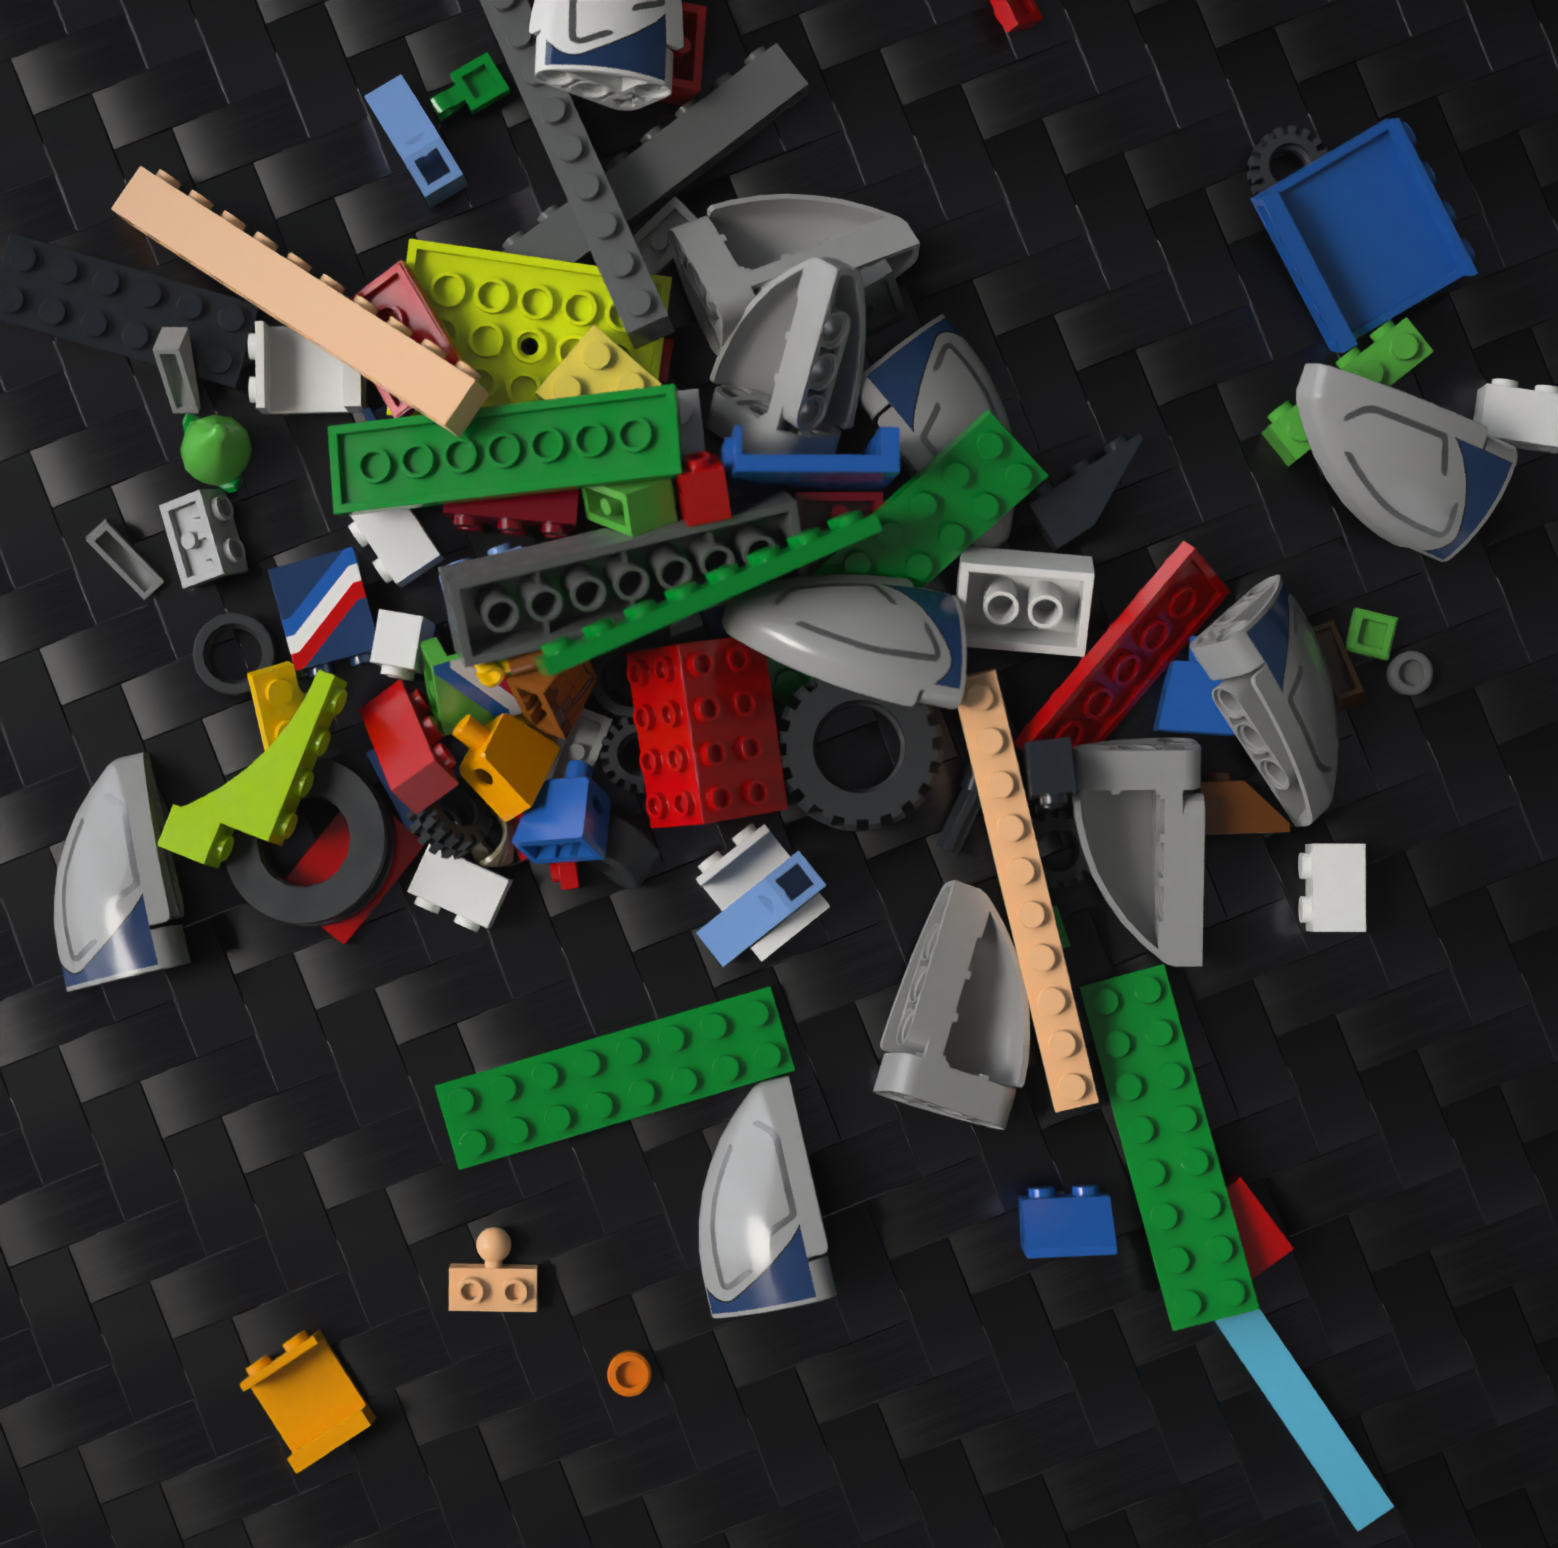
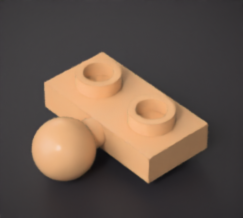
(493, 1284)

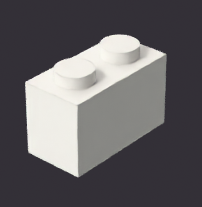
(1519, 415)
(399, 543)
(397, 643)
(1333, 887)
(460, 888)

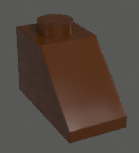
(1237, 808)

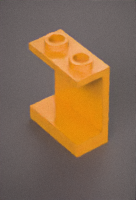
(309, 1398)

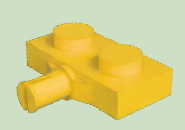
(275, 699)

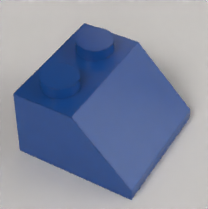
(1066, 1222)

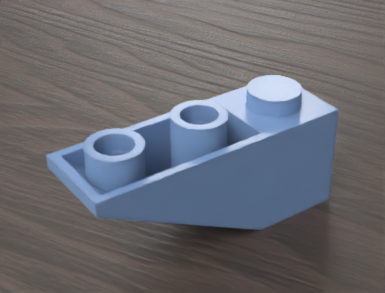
(416, 141)
(761, 908)

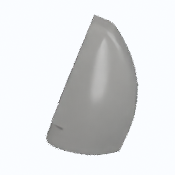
(756, 238)
(794, 362)

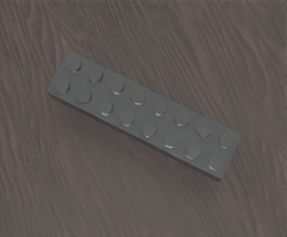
(556, 587)

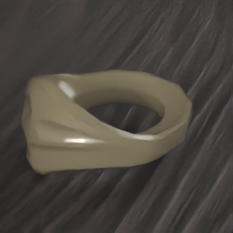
(504, 852)

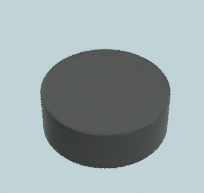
(1410, 673)

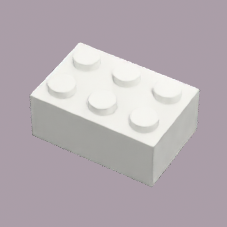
(1025, 600)

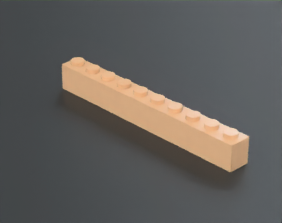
(301, 301)
(1025, 893)

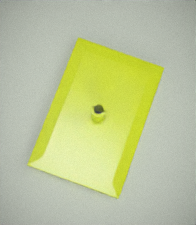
(505, 299)

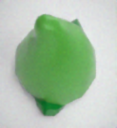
(215, 450)

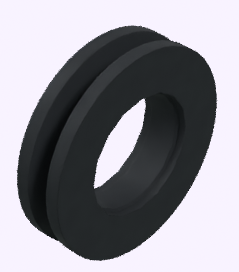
(358, 878)

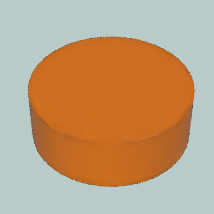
(629, 1373)

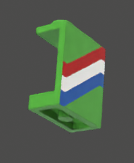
(457, 691)

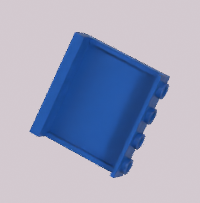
(1364, 233)
(812, 473)

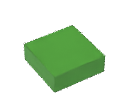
(1370, 634)

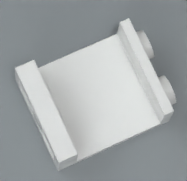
(300, 376)
(744, 867)

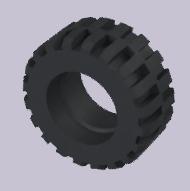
(857, 808)

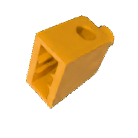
(505, 762)

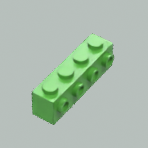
(1385, 361)

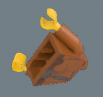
(546, 702)

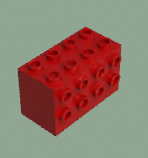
(706, 732)

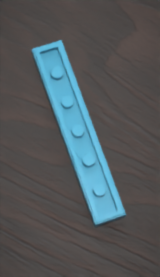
(1306, 1417)

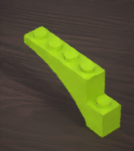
(267, 792)

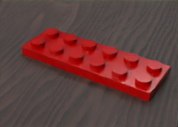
(1131, 652)

